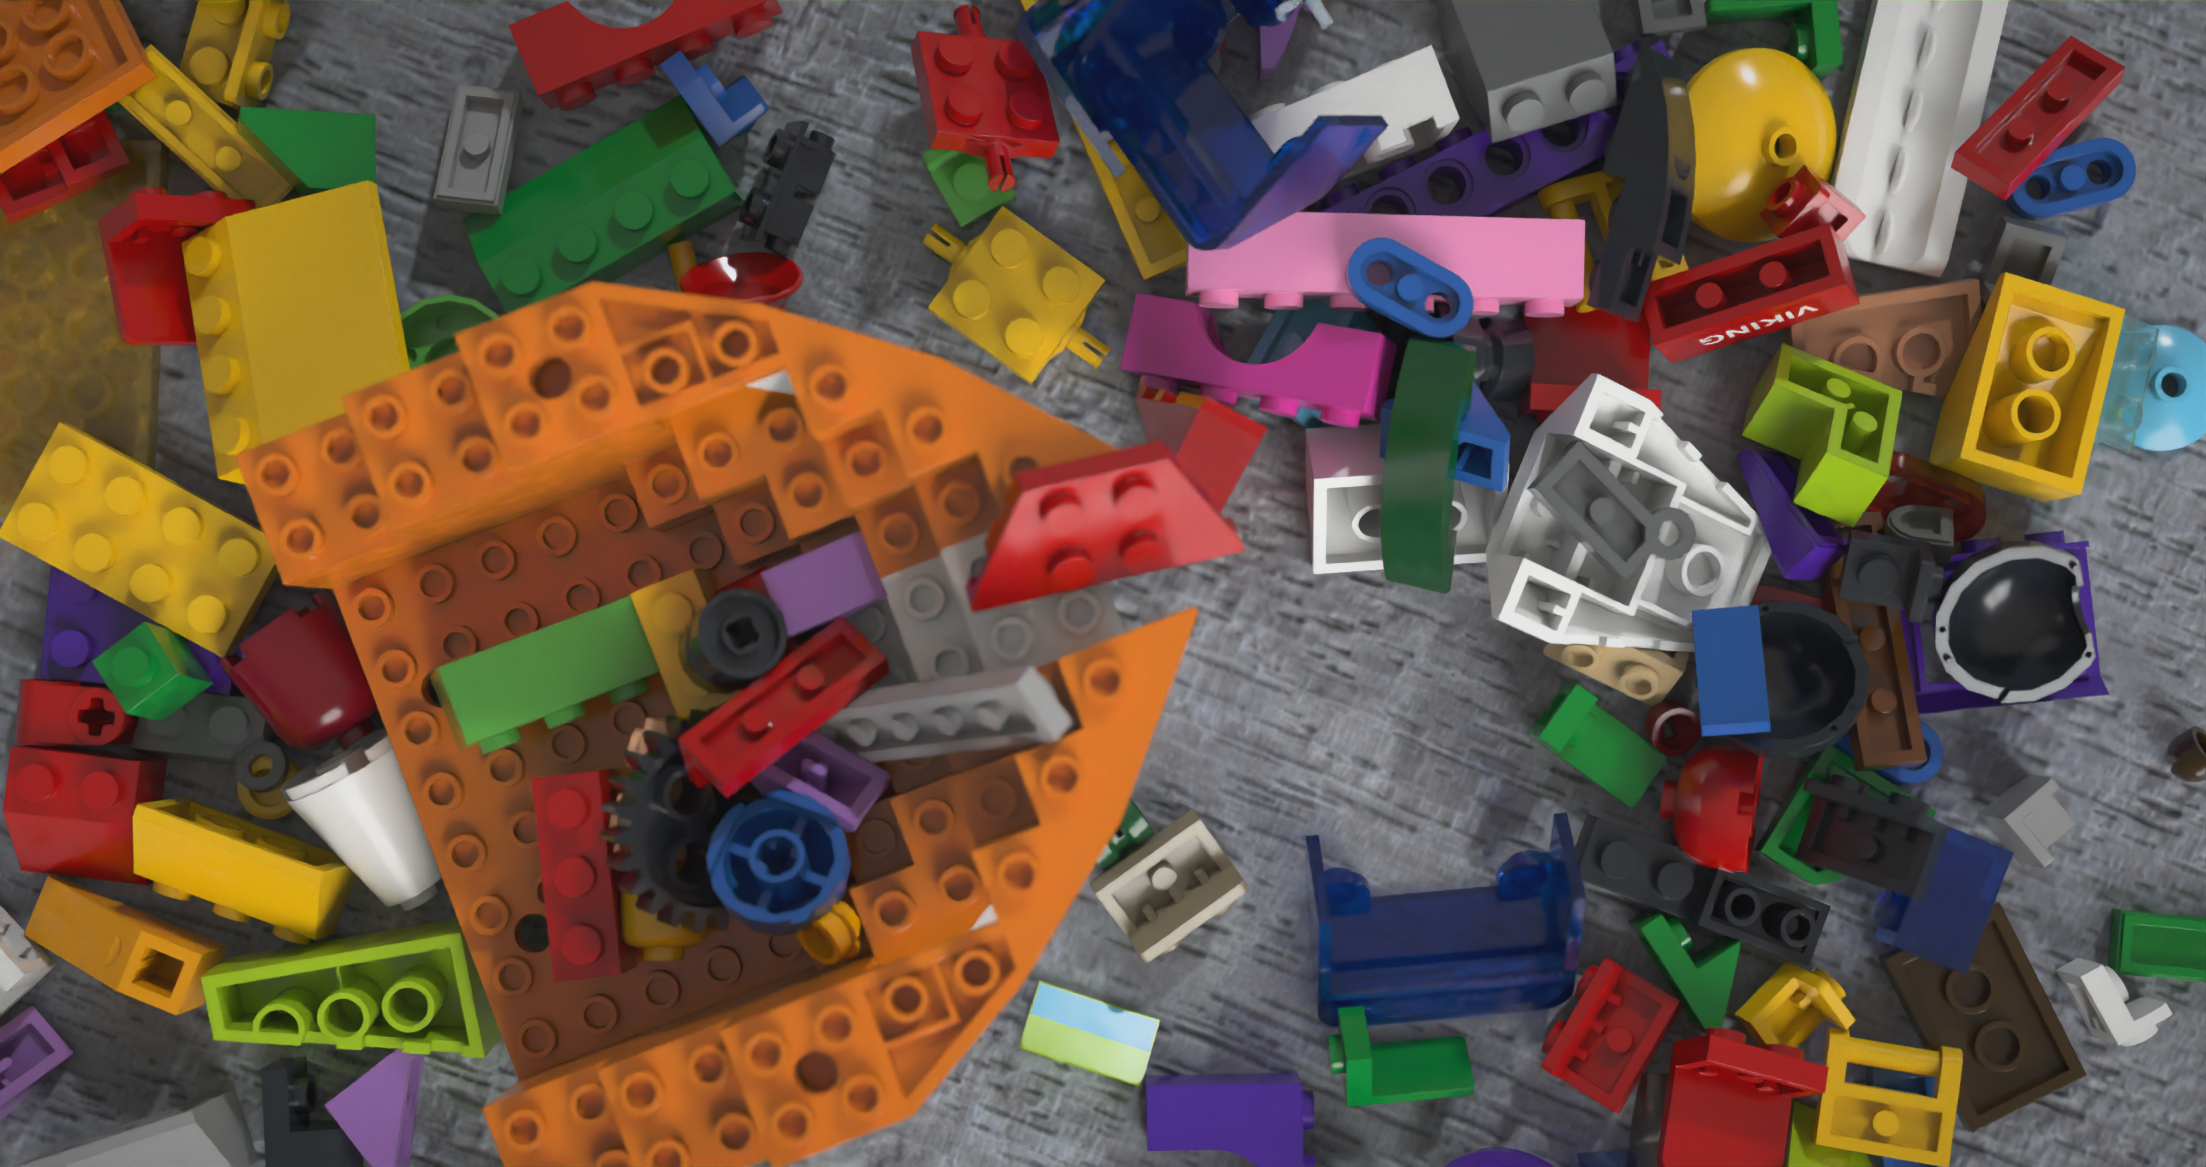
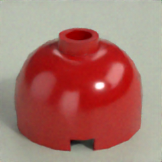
(1715, 806)

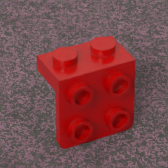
(147, 260)
(1583, 345)
(1732, 1101)

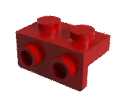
(1609, 1034)

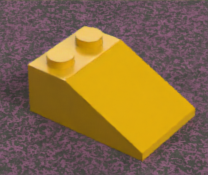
(2029, 391)

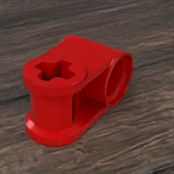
(70, 715)

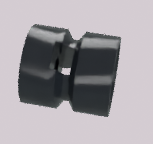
(1502, 357)
(732, 641)

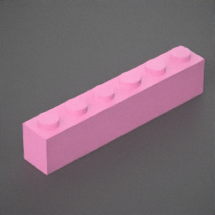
(1307, 256)

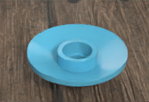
(2179, 419)

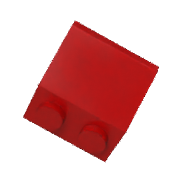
(76, 809)

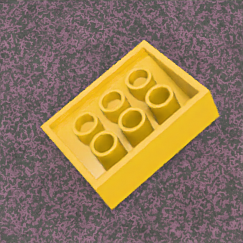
(291, 315)

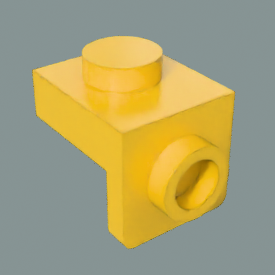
(1793, 1006)

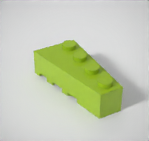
(373, 989)

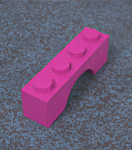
(1332, 372)

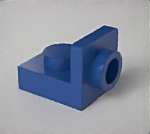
(721, 110)

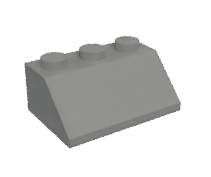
(190, 1135)

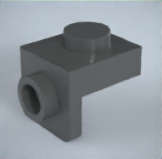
(2021, 250)

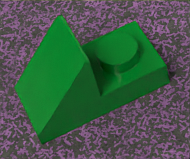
(1697, 981)

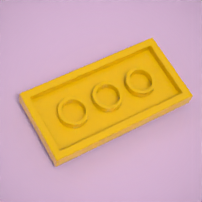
(142, 540)

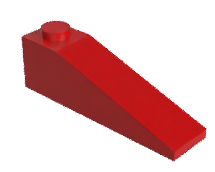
(1203, 435)

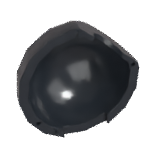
(2013, 622)
(1812, 681)

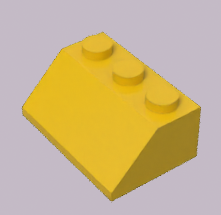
(240, 868)

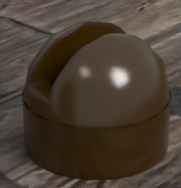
(2188, 755)

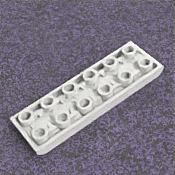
(1907, 113)

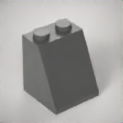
(1528, 61)

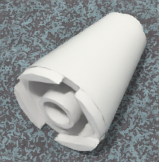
(368, 819)

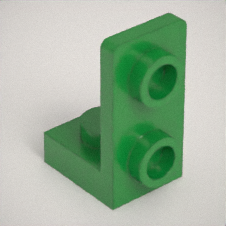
(1812, 37)
(1597, 744)

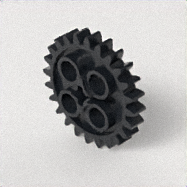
(654, 831)

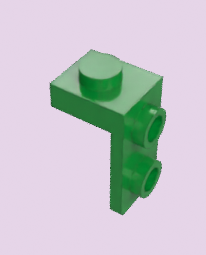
(1396, 1069)

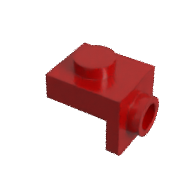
(1807, 203)

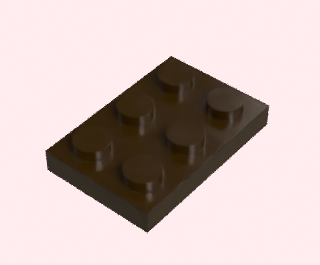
(1995, 1016)

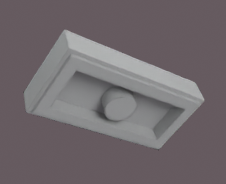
(478, 149)

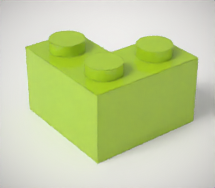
(1830, 421)

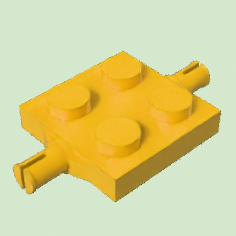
(1016, 295)

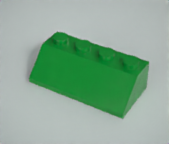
(604, 209)

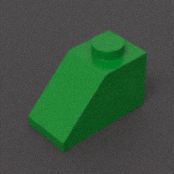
(312, 147)

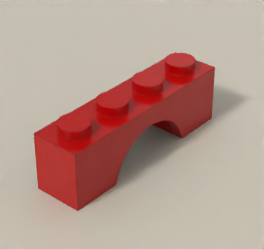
(576, 56)

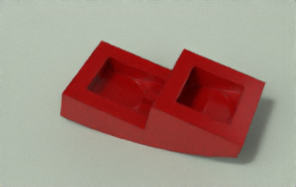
(62, 169)

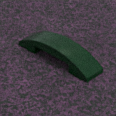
(1422, 461)

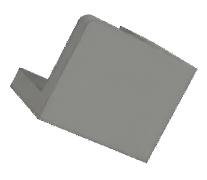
(2028, 819)

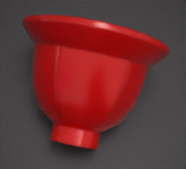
(745, 278)

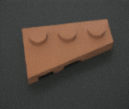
(1899, 335)

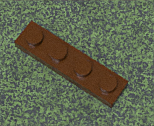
(1889, 726)

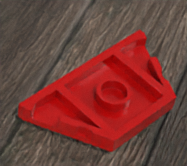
(1097, 525)

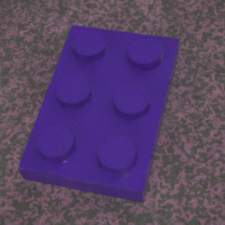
(88, 622)

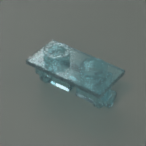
(2127, 385)

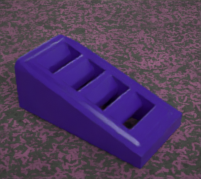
(1799, 538)

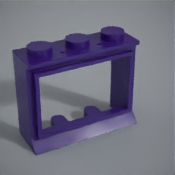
(1952, 695)

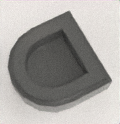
(1924, 524)

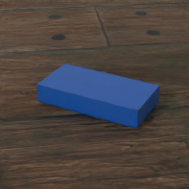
(1730, 671)

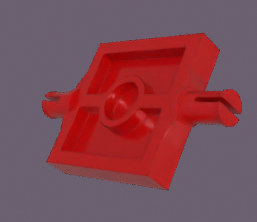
(983, 97)

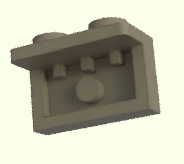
(1169, 886)

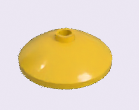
(1738, 114)

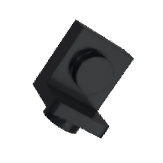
(1890, 573)

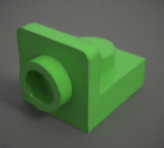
(964, 185)

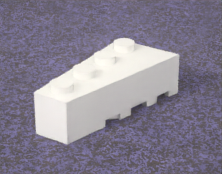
(1403, 91)

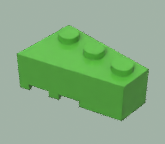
(545, 676)

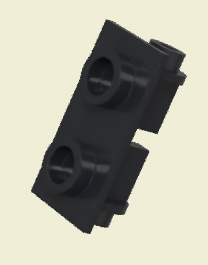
(791, 163)

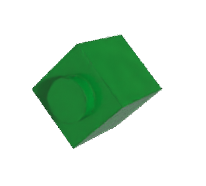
(152, 672)

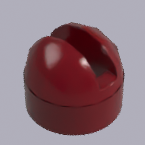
(1682, 723)

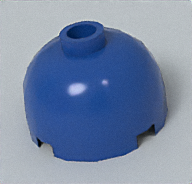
(779, 862)

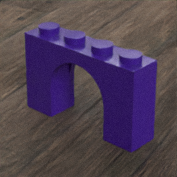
(1235, 1113)

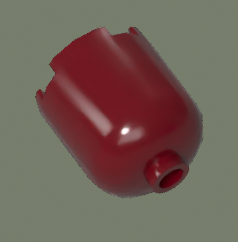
(306, 677)

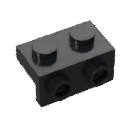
(1871, 839)

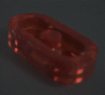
(1930, 486)

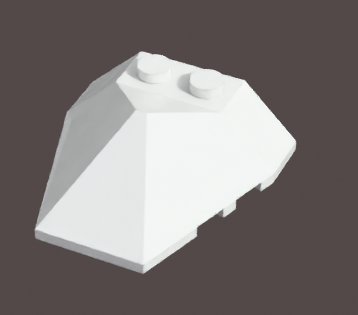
(1562, 594)

